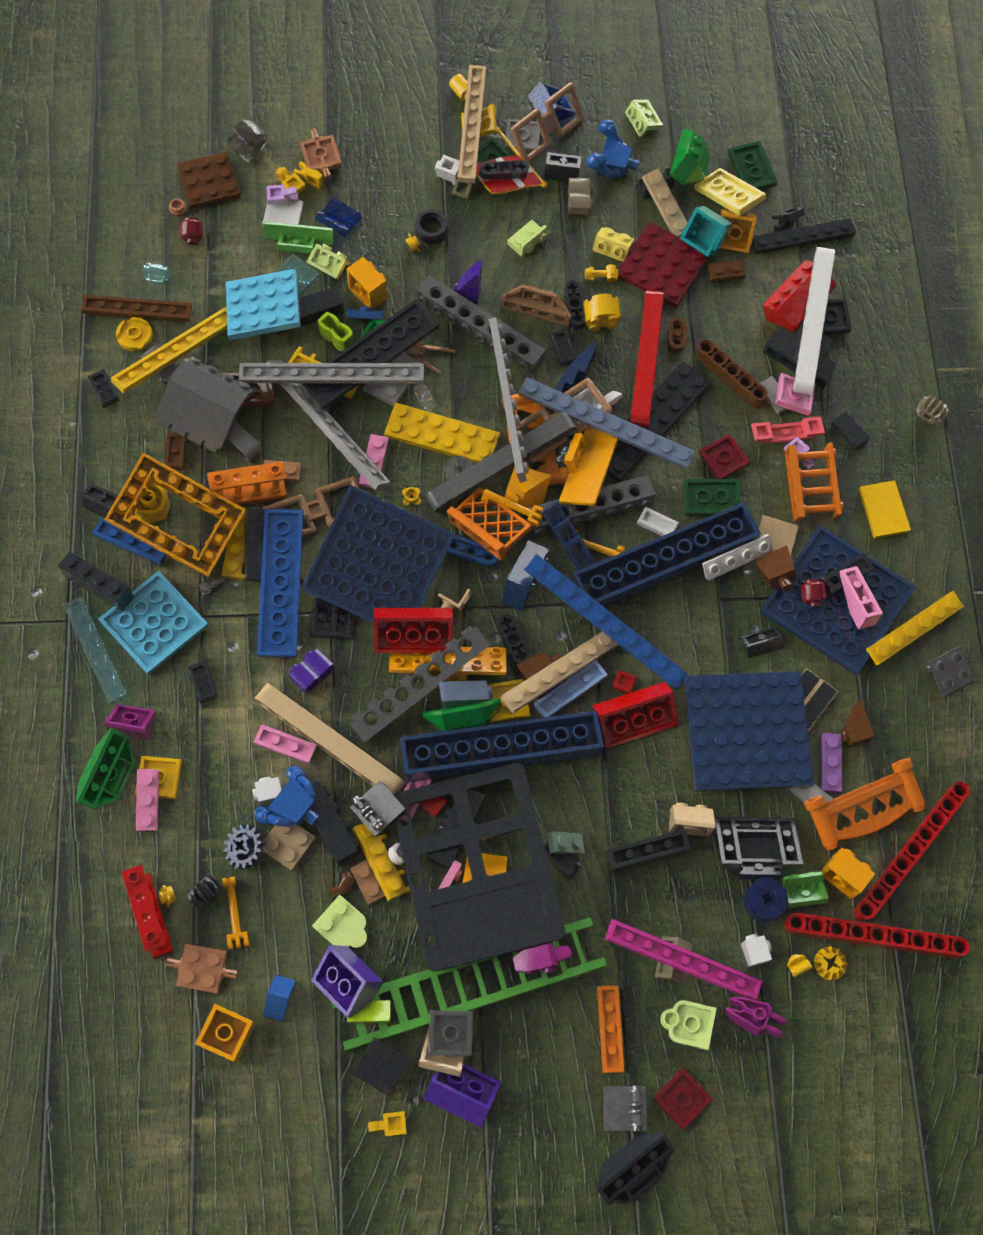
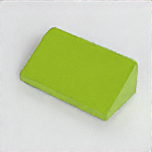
(373, 1013)

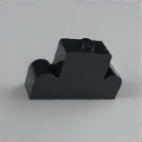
(786, 352)

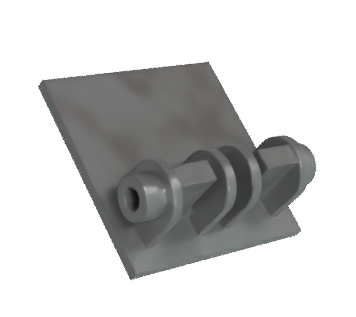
(950, 671)
(377, 808)
(625, 1108)

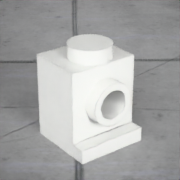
(447, 168)

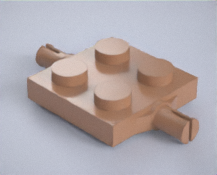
(321, 153)
(201, 968)

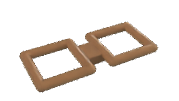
(547, 123)
(542, 412)
(317, 508)

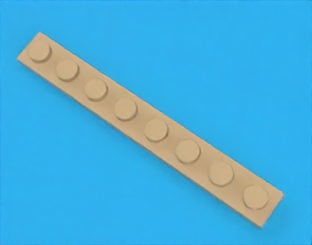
(471, 124)
(558, 672)

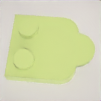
(342, 924)
(689, 1023)

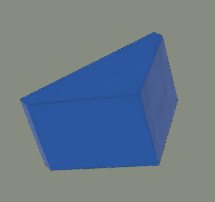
(278, 998)

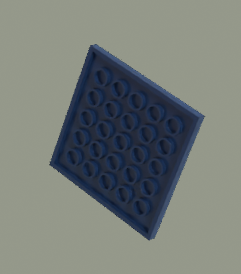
(376, 557)
(831, 626)
(748, 731)

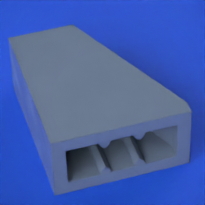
(464, 692)

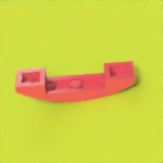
(787, 432)

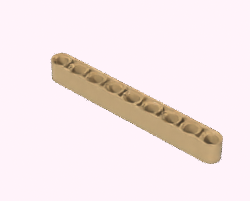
(327, 739)

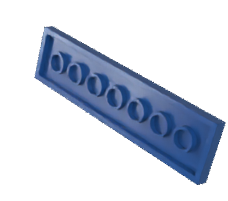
(280, 583)

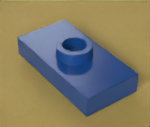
(365, 312)

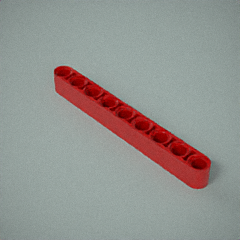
(647, 359)
(905, 857)
(886, 936)

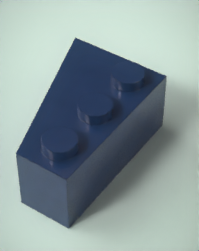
(519, 582)

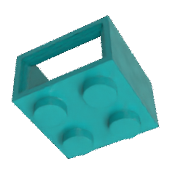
(705, 231)

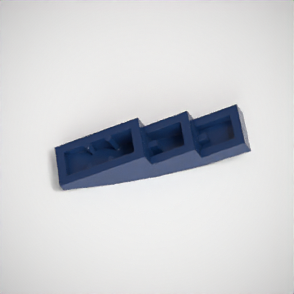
(577, 369)
(567, 536)

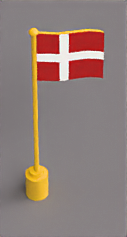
(499, 186)

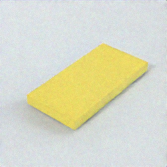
(730, 191)

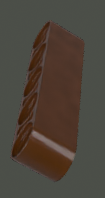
(728, 365)

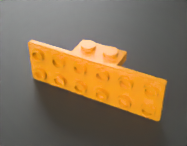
(587, 466)
(488, 662)

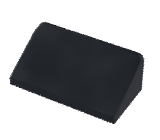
(762, 642)

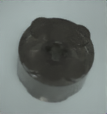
(247, 139)

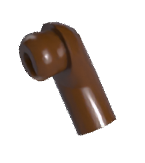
(344, 886)

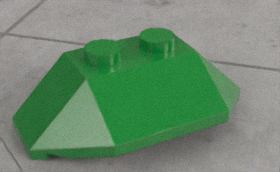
(690, 158)
(463, 715)
(106, 771)

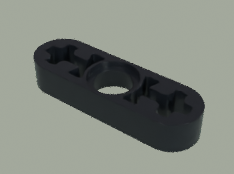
(515, 164)
(577, 298)
(513, 626)

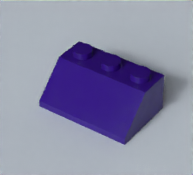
(346, 980)
(464, 1096)

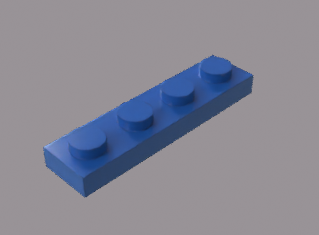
(127, 542)

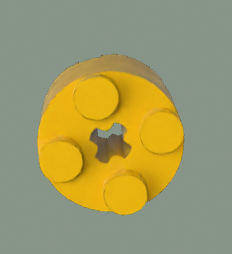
(602, 312)
(154, 504)

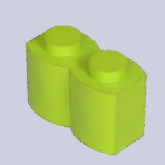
(335, 332)

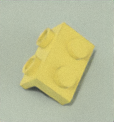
(612, 244)

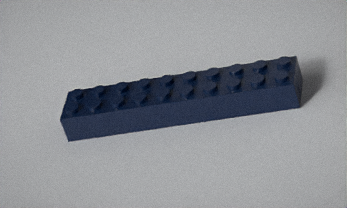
(667, 556)
(501, 744)

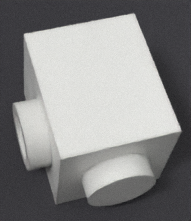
(266, 790)
(756, 950)

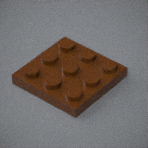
(208, 180)

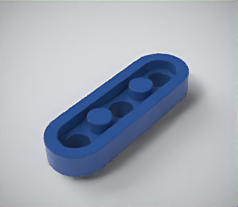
(465, 545)

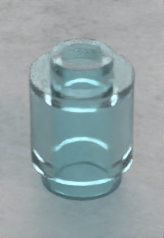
(155, 272)

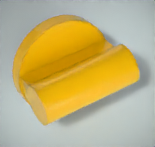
(798, 964)

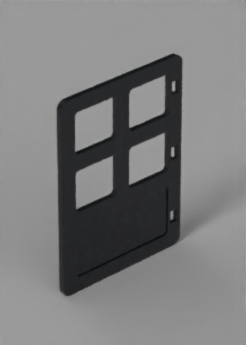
(488, 912)

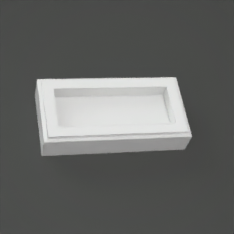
(656, 522)

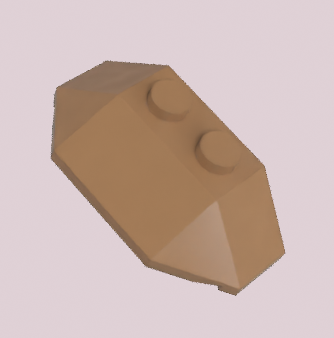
(537, 304)

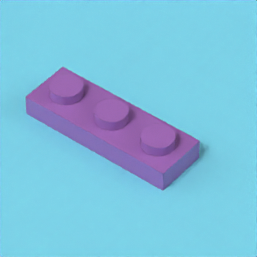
(831, 763)

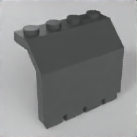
(201, 403)

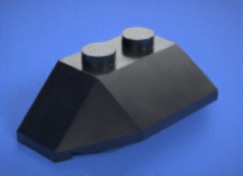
(634, 1168)

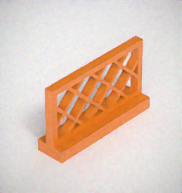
(476, 530)

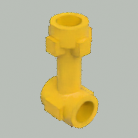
(610, 272)

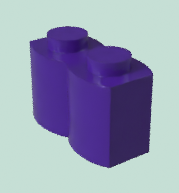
(311, 671)

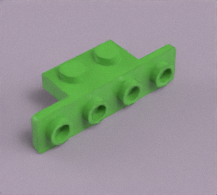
(297, 237)

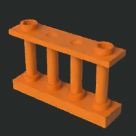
(250, 483)
(797, 491)

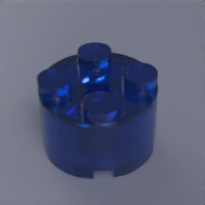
(776, 897)

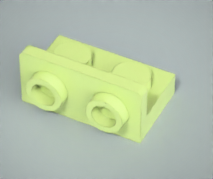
(643, 117)
(527, 238)
(327, 261)

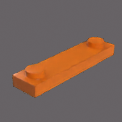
(610, 1029)

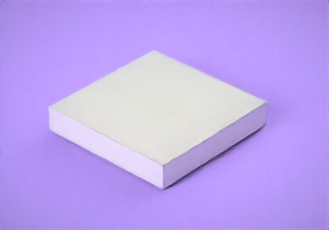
(285, 213)

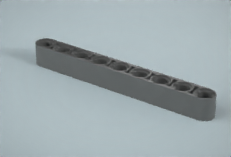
(237, 439)
(499, 463)

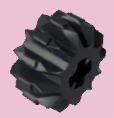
(205, 892)

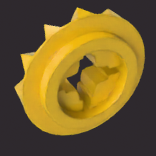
(821, 964)

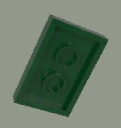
(752, 165)
(710, 496)

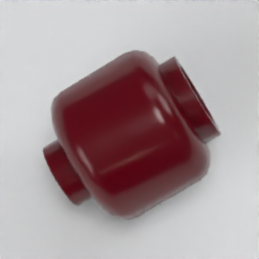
(191, 230)
(813, 592)

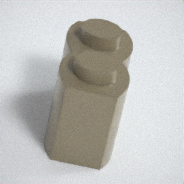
(579, 196)

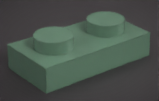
(565, 843)

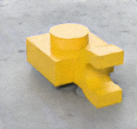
(311, 176)
(392, 1124)

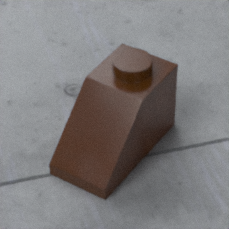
(857, 727)

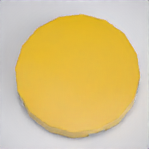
(134, 334)

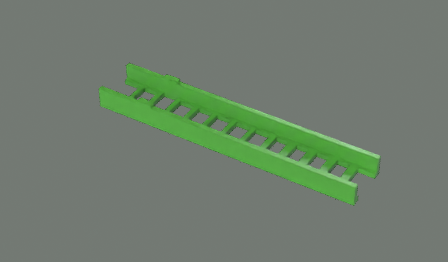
(486, 1000)

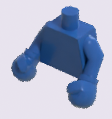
(615, 155)
(291, 804)

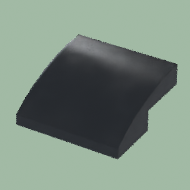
(330, 621)
(380, 1066)

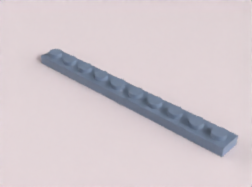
(607, 423)

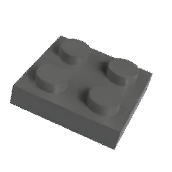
(450, 1033)

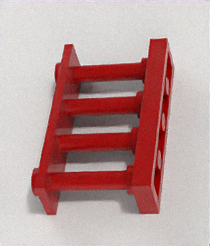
(147, 911)

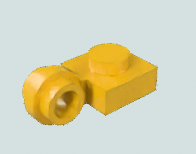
(290, 180)

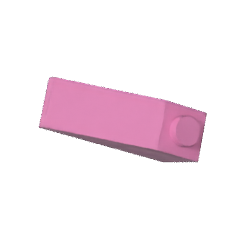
(859, 598)

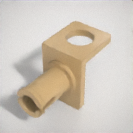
(447, 603)

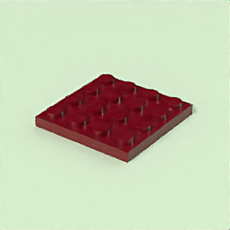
(662, 264)

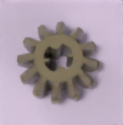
(932, 410)

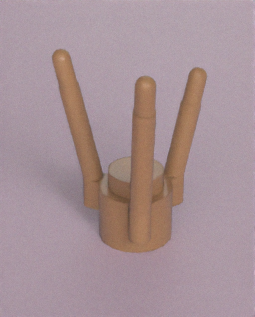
(420, 350)

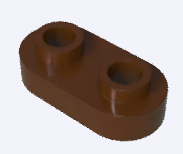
(677, 335)

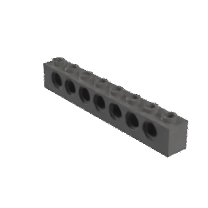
(477, 316)
(641, 486)
(367, 730)

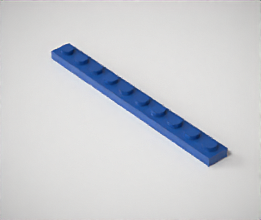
(605, 621)

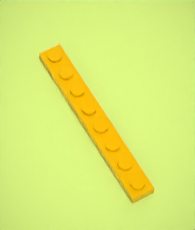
(171, 352)

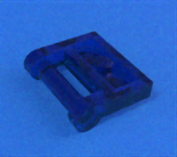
(342, 214)

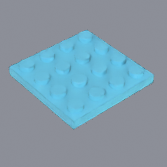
(262, 304)
(154, 623)

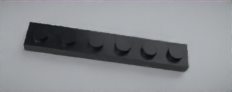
(803, 236)

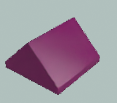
(131, 721)

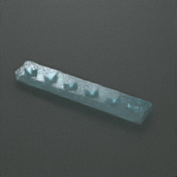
(95, 650)

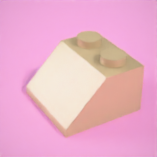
(695, 820)

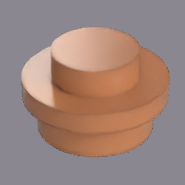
(177, 207)

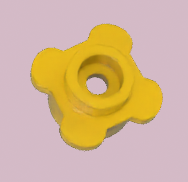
(413, 243)
(407, 492)
(167, 895)

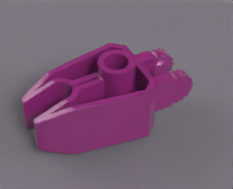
(541, 958)
(754, 1016)

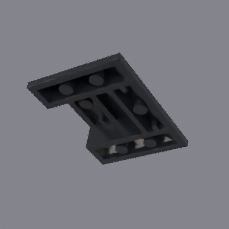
(758, 846)

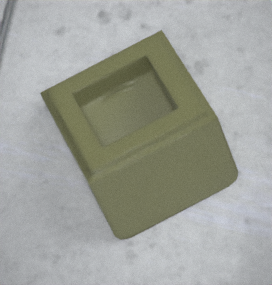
(462, 189)

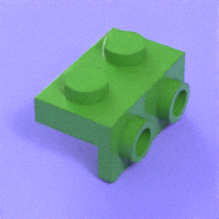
(805, 889)

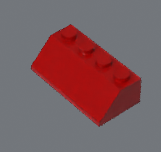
(789, 301)
(412, 630)
(636, 714)

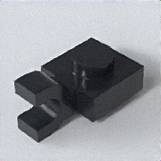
(790, 215)

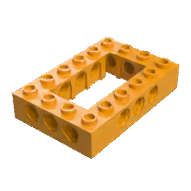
(152, 470)

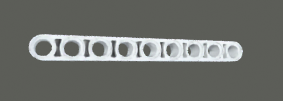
(814, 321)

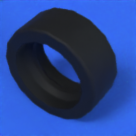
(431, 215)

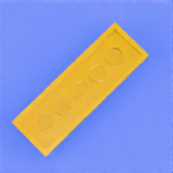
(440, 433)

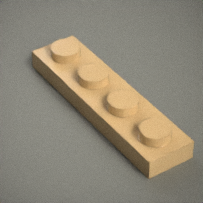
(665, 202)

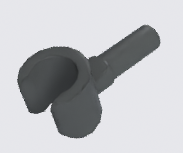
(207, 588)

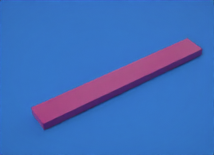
(683, 960)

